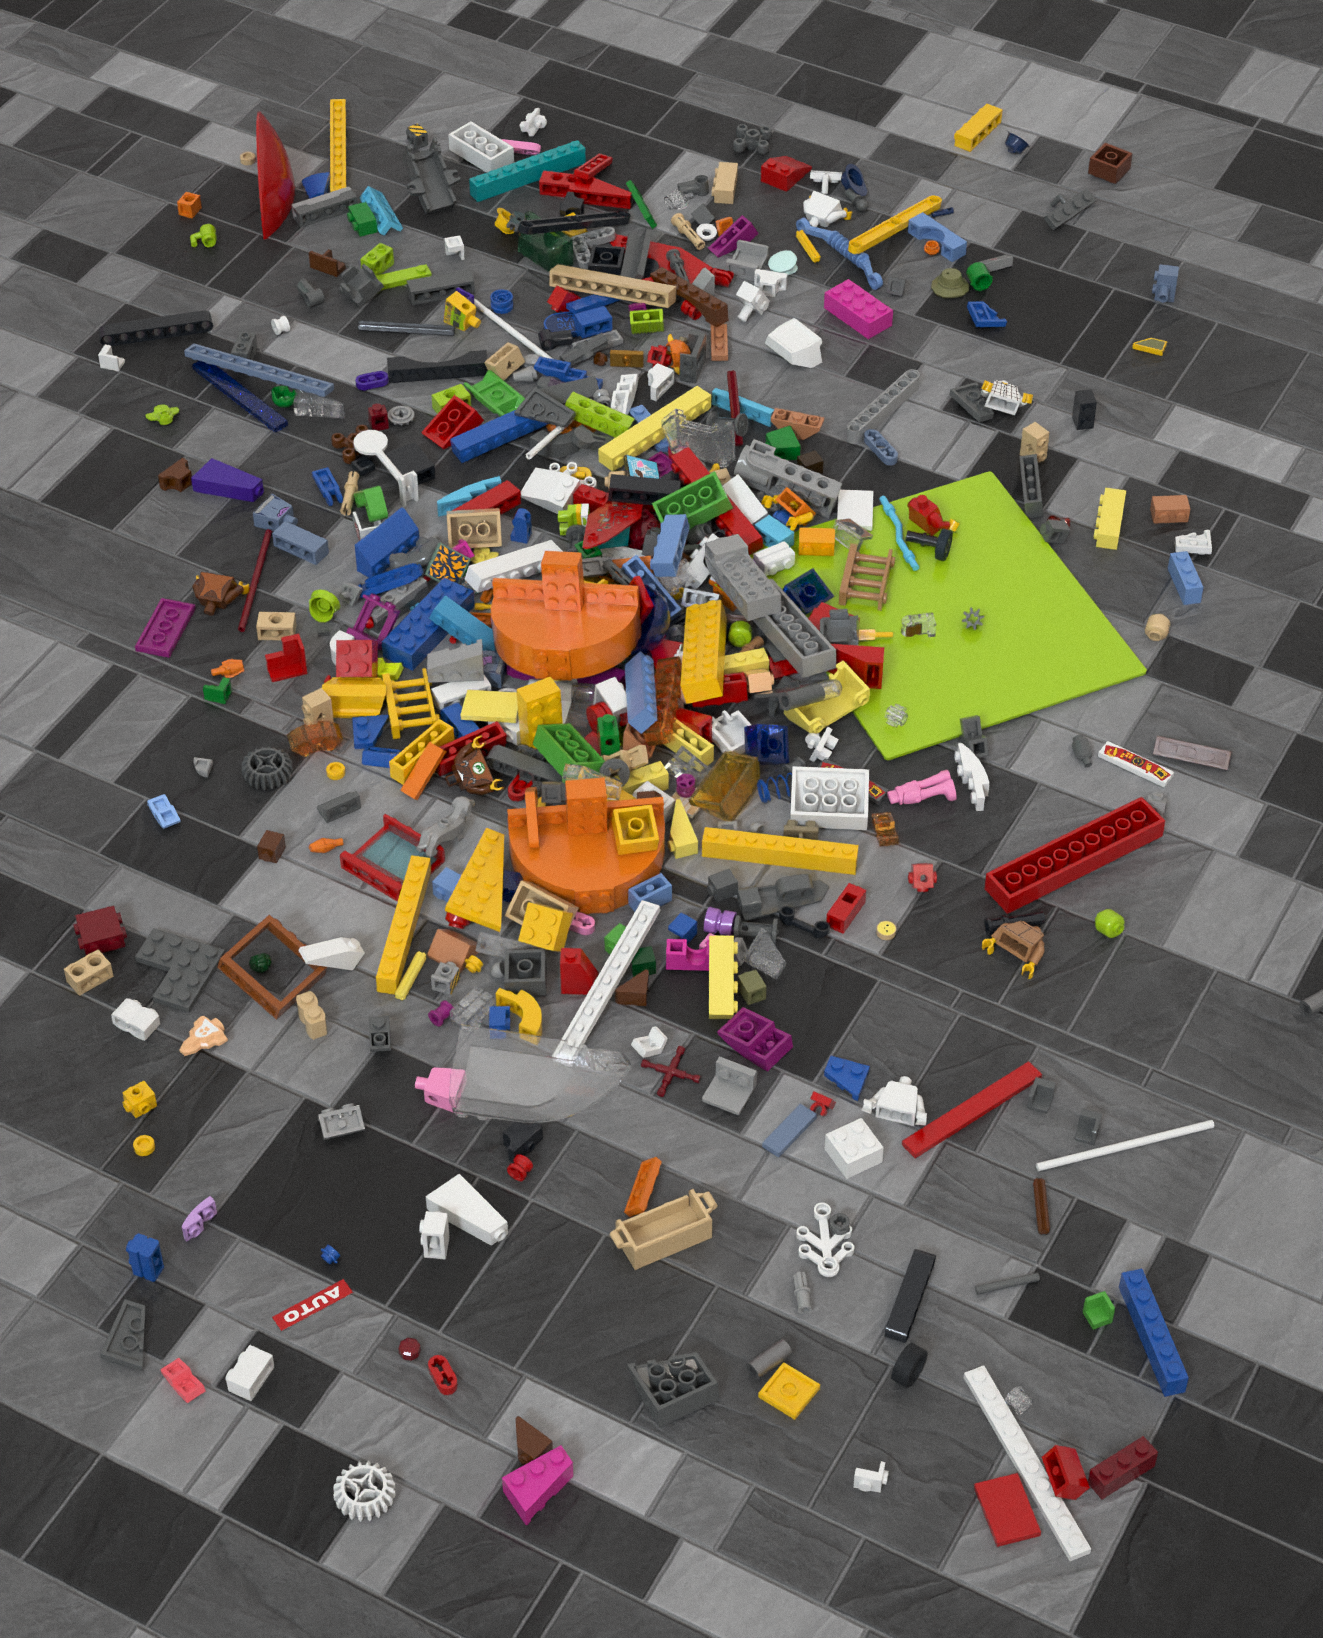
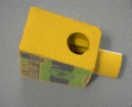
(460, 312)

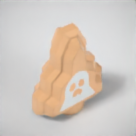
(204, 1036)

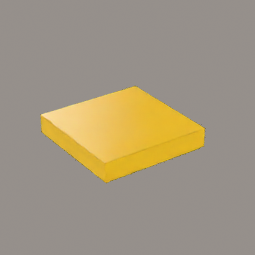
(789, 1390)

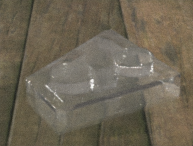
(765, 956)

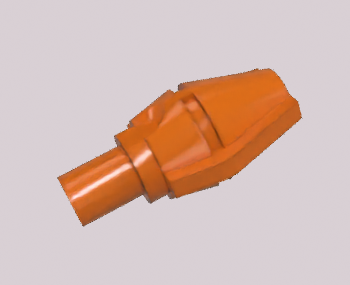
(229, 668)
(325, 845)

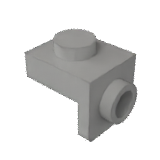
(1158, 802)

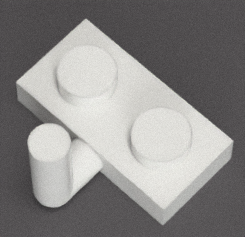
(824, 177)

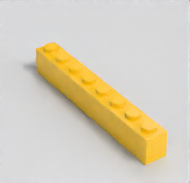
(780, 850)
(403, 925)

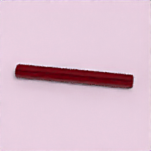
(734, 401)

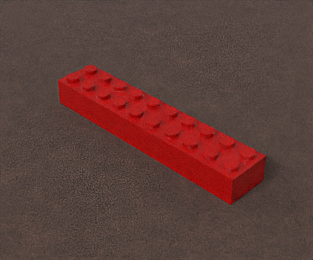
(1074, 855)

